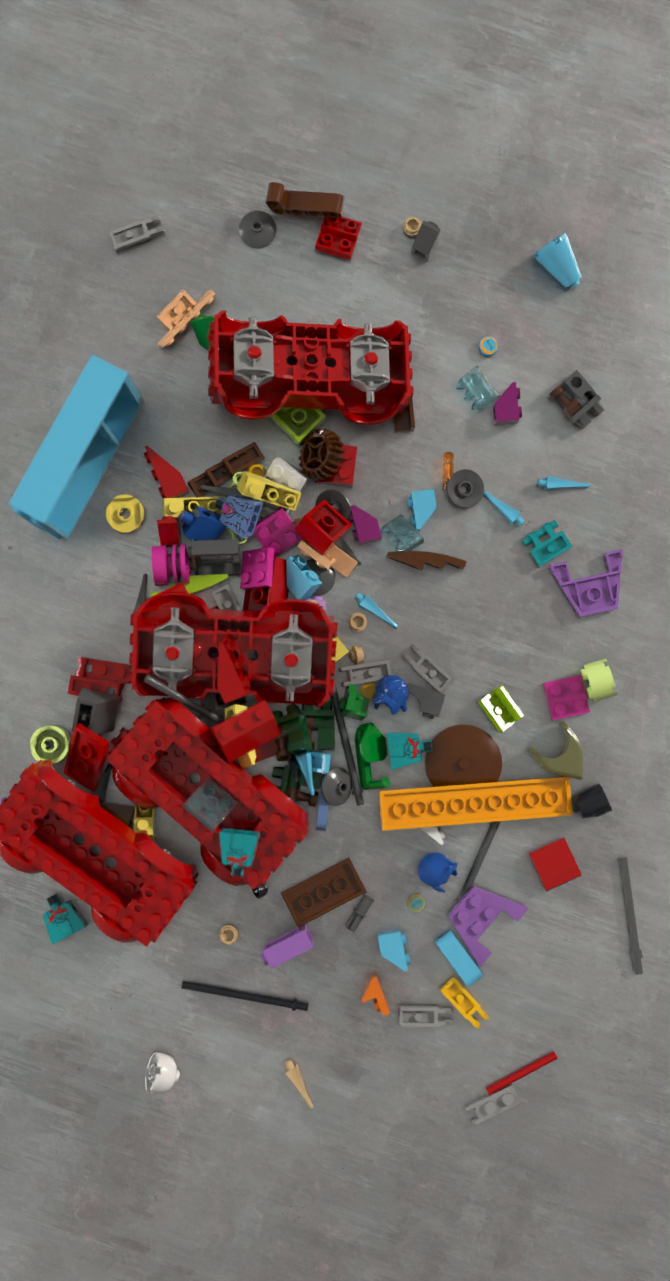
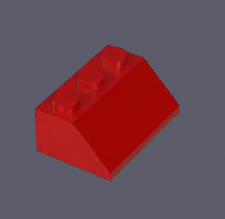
(258, 598)
(246, 731)

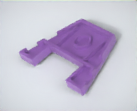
(592, 593)
(475, 914)

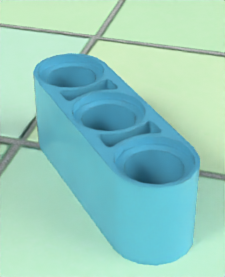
(459, 958)

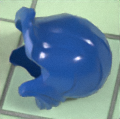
(391, 692)
(436, 869)

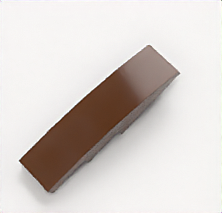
(225, 470)
(417, 559)

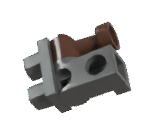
(583, 399)

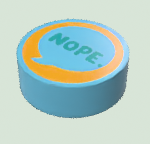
(488, 346)

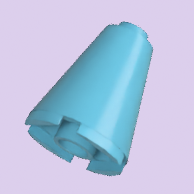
(560, 261)

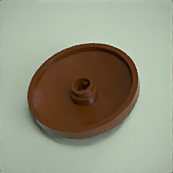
(463, 757)

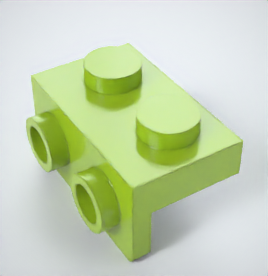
(500, 708)

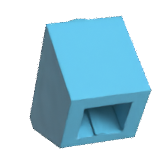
(423, 506)
(301, 578)
(392, 948)

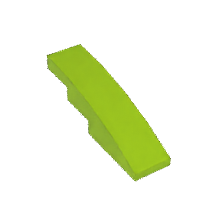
(201, 583)

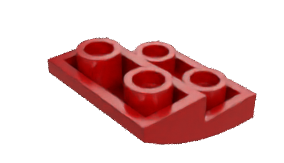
(338, 237)
(555, 864)

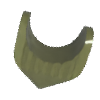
(569, 761)

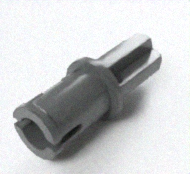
(359, 913)

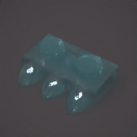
(478, 388)
(403, 533)

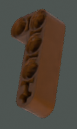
(303, 203)

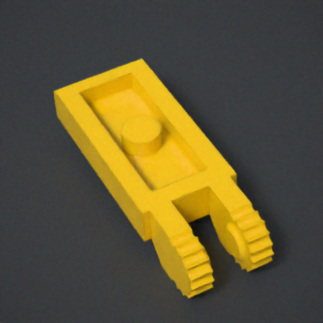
(463, 1000)

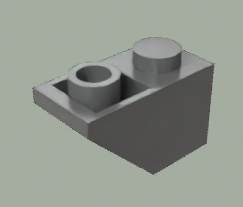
(426, 240)

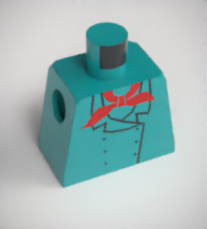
(406, 748)
(238, 849)
(62, 919)

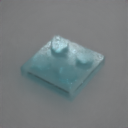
(210, 804)

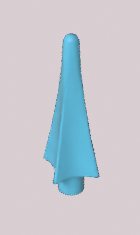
(552, 483)
(510, 513)
(368, 604)
(306, 767)

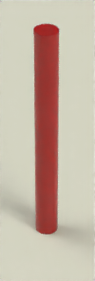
(521, 1073)

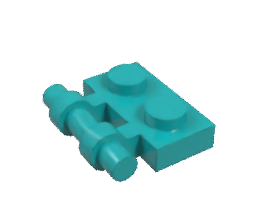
(550, 548)

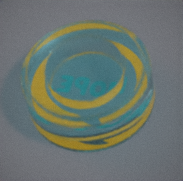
(416, 903)

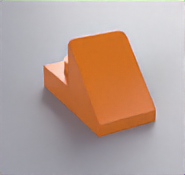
(373, 991)

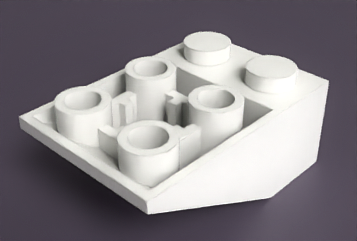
(287, 475)

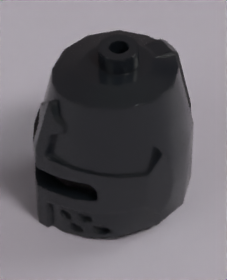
(591, 802)

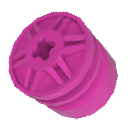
(168, 565)

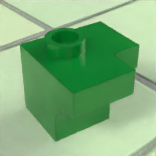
(353, 704)

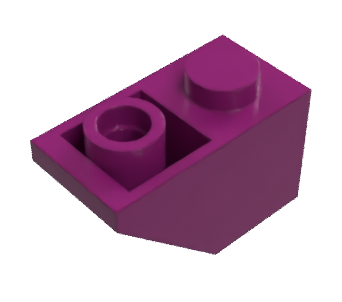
(506, 407)
(366, 526)

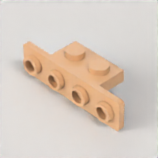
(179, 313)
(333, 558)

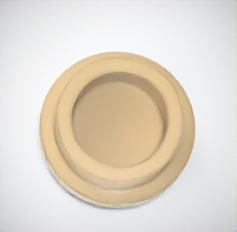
(411, 226)
(357, 622)
(356, 655)
(228, 934)

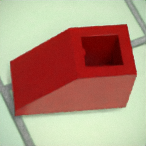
(169, 531)

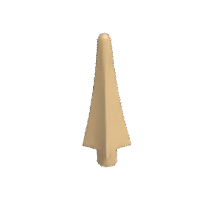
(294, 1075)

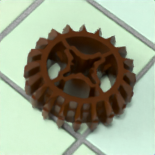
(321, 454)

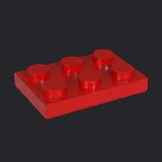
(86, 757)

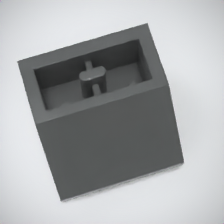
(96, 711)

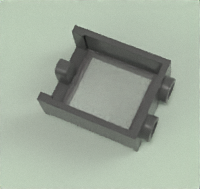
(215, 557)

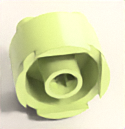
(599, 680)
(40, 746)

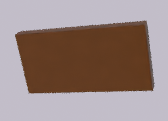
(323, 892)

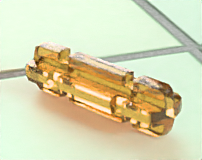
(448, 467)

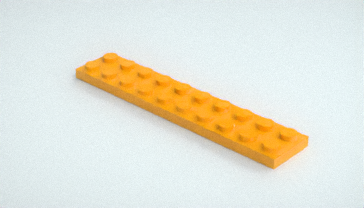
(475, 803)

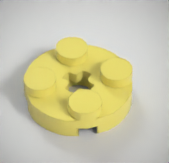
(117, 506)

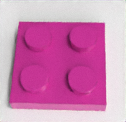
(277, 531)
(257, 568)
(566, 697)

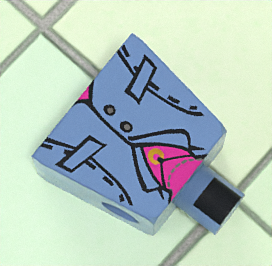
(239, 513)

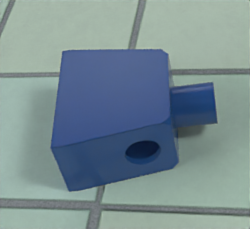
(201, 524)

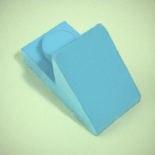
(320, 761)

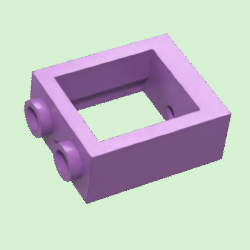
(287, 946)

